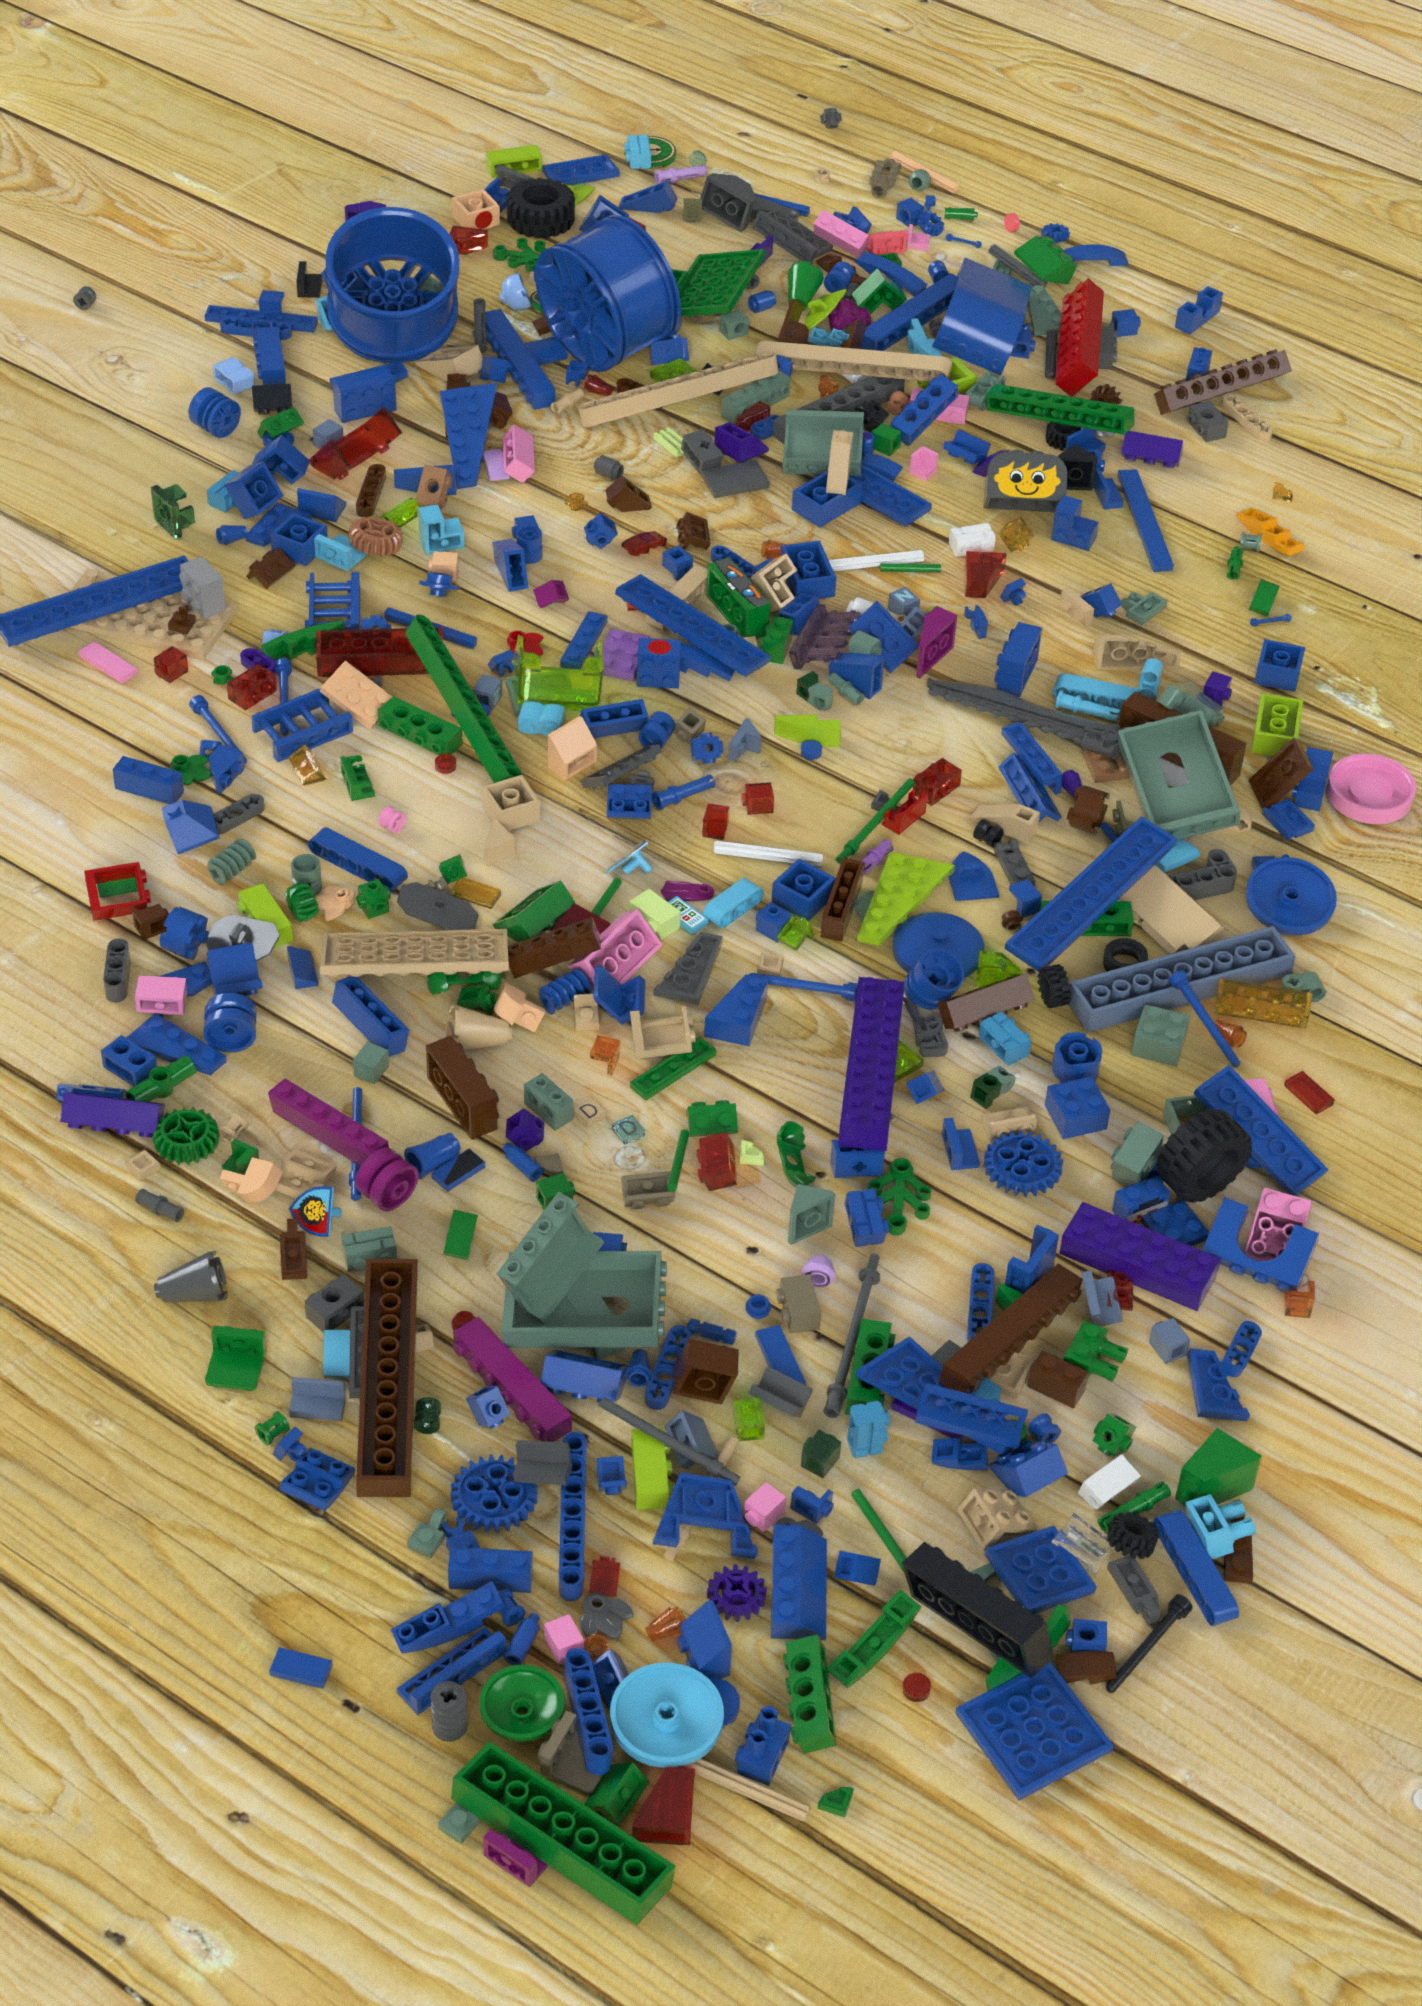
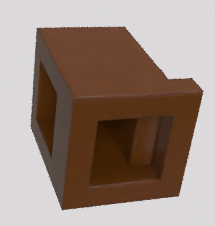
(150, 921)

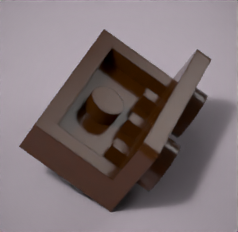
(271, 568)

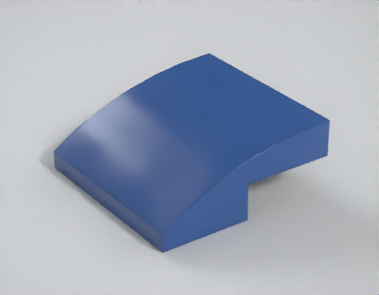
(547, 350)

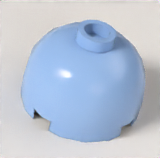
(515, 293)

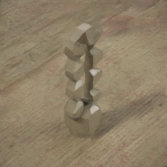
(882, 184)

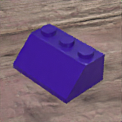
(1152, 449)

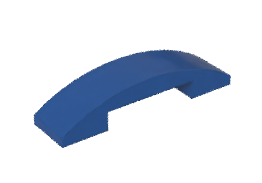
(1097, 252)

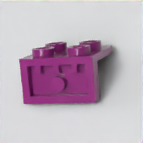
(512, 1858)

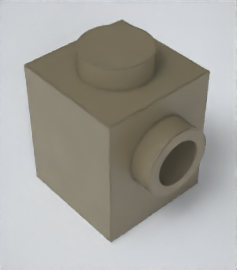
(689, 726)

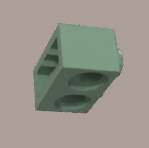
(548, 1101)

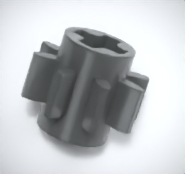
(831, 118)
(642, 779)

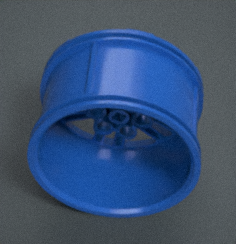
(607, 292)
(392, 316)

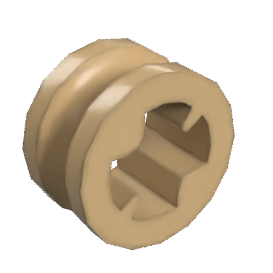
(822, 176)

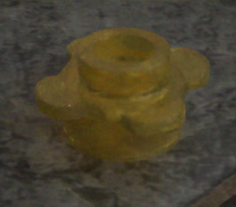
(576, 501)

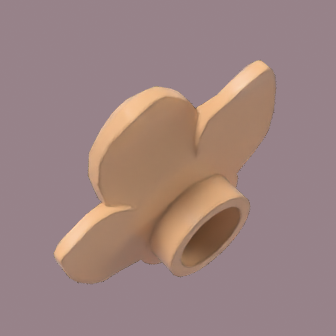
(335, 901)

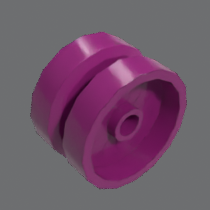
(386, 1179)

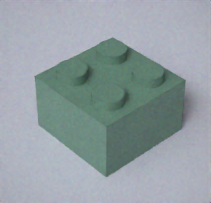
(1160, 1035)
(1137, 1155)

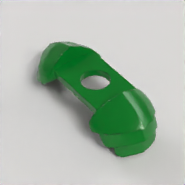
(440, 982)
(790, 1142)

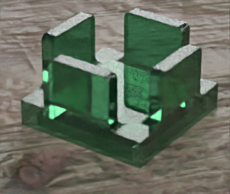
(167, 510)

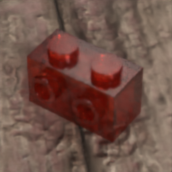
(717, 1162)

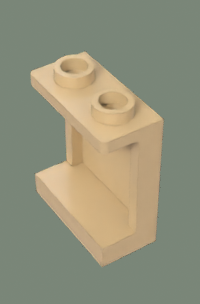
(662, 1035)

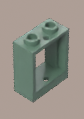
(1180, 1107)

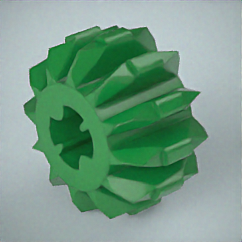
(301, 902)

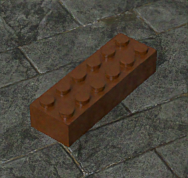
(1141, 709)

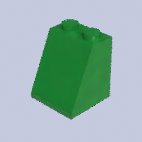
(1220, 1469)

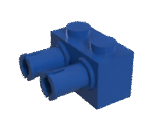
(764, 1746)

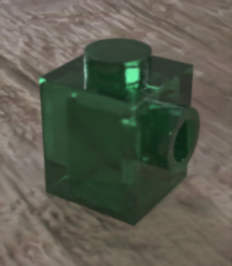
(820, 1453)

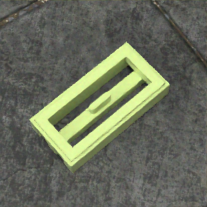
(674, 439)

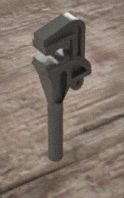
(927, 1033)

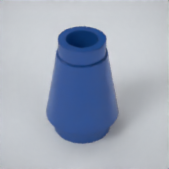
(228, 534)
(639, 1370)

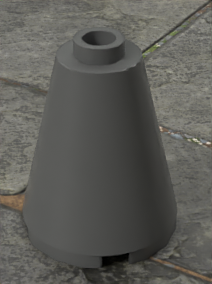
(194, 1281)

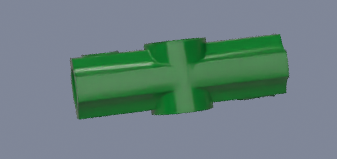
(162, 1080)

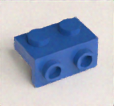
(855, 219)
(968, 447)

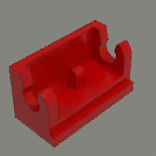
(906, 813)

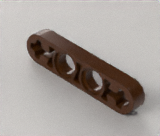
(371, 490)

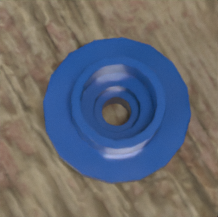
(438, 583)

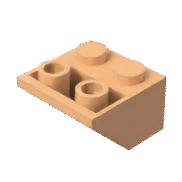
(571, 749)

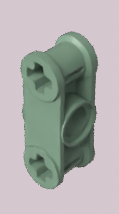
(978, 392)

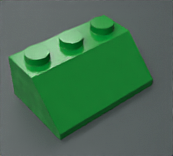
(1047, 260)
(536, 912)

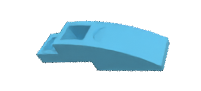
(918, 342)

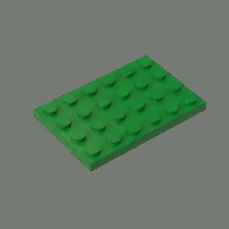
(718, 281)

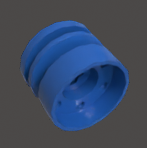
(214, 412)
(934, 978)

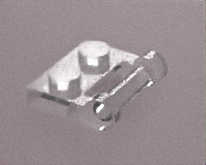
(1084, 1543)

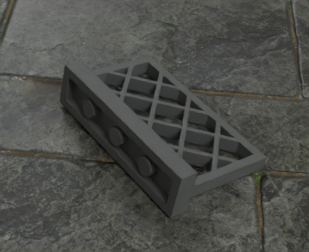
(792, 237)

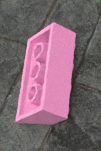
(623, 948)

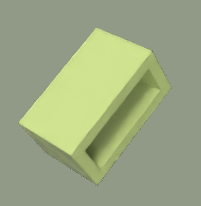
(658, 913)

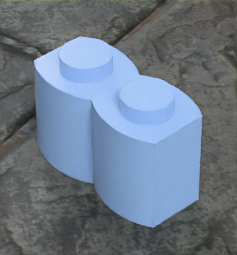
(233, 375)

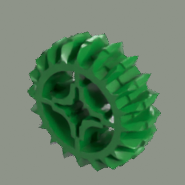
(186, 1136)

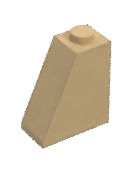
(839, 462)

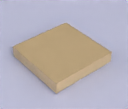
(1014, 1374)

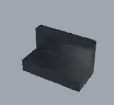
(308, 284)

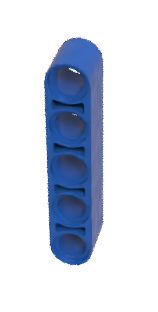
(357, 858)
(1196, 1568)
(588, 1706)

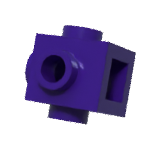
(525, 1129)

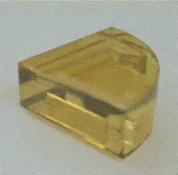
(1281, 493)

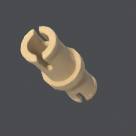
(567, 400)

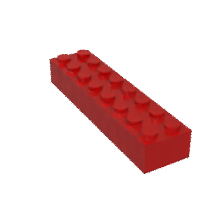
(1079, 337)

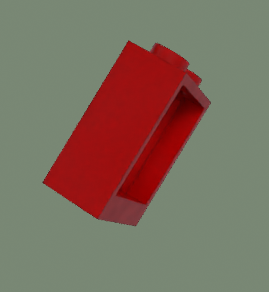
(115, 873)

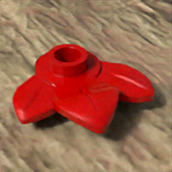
(530, 642)

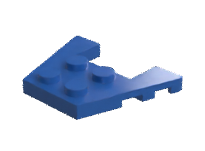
(708, 1504)

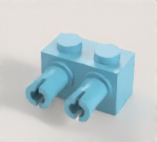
(1212, 1526)

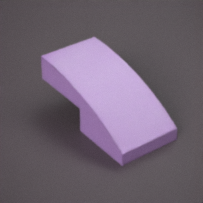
(494, 465)

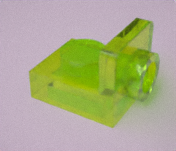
(795, 932)

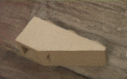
(1015, 819)

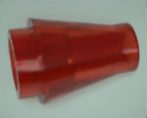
(597, 385)

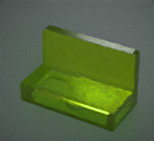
(402, 513)

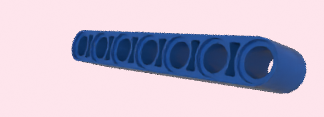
(573, 1526)

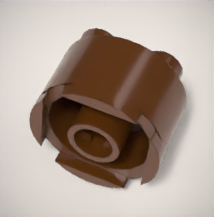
(1088, 809)

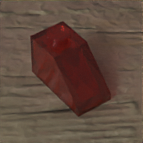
(469, 239)

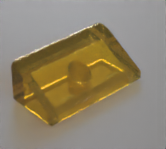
(307, 766)

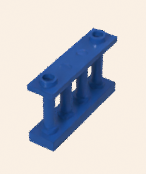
(352, 600)
(313, 736)

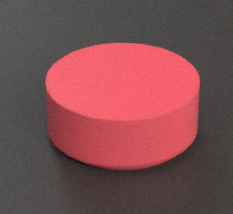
(1011, 222)

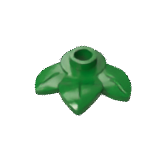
(191, 768)

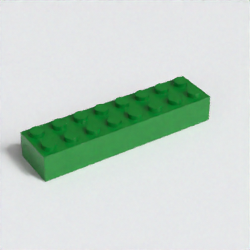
(563, 1832)

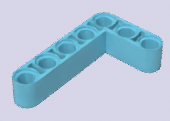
(1109, 693)

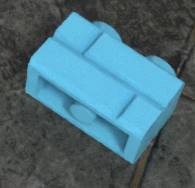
(638, 151)

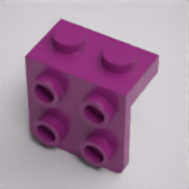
(846, 313)

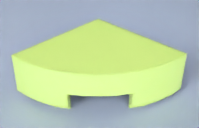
(750, 1154)

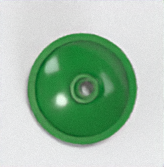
(521, 1690)

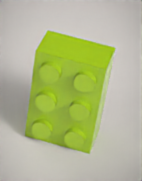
(1276, 723)

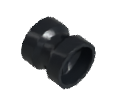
(986, 832)

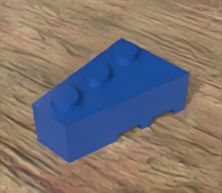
(738, 1012)

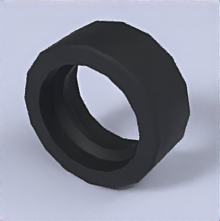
(1123, 946)

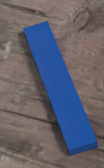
(298, 322)

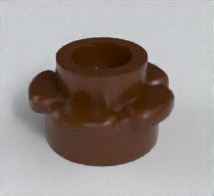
(1011, 920)

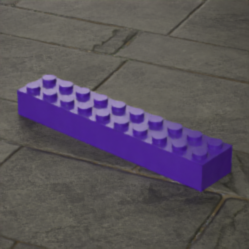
(871, 1064)

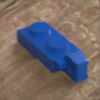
(91, 1090)

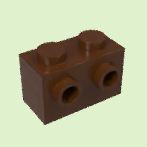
(1058, 1379)

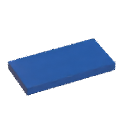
(582, 170)

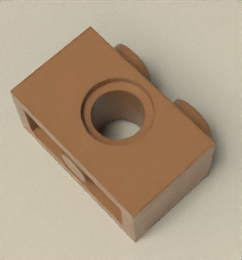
(430, 477)

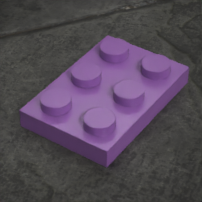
(621, 654)

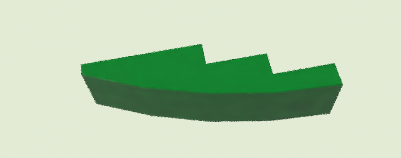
(297, 642)
(1056, 1626)

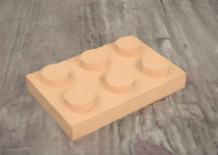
(355, 694)

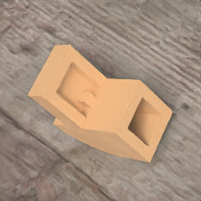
(515, 1009)
(257, 1182)

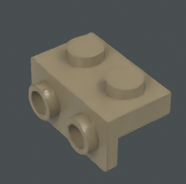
(647, 1189)

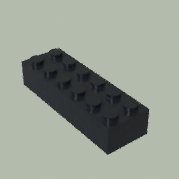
(978, 1609)

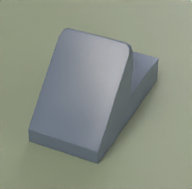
(745, 739)

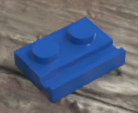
(1288, 819)

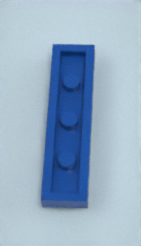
(584, 640)

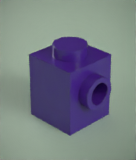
(1218, 687)

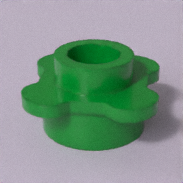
(222, 675)

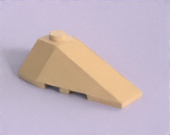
(1128, 653)

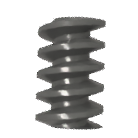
(449, 1711)

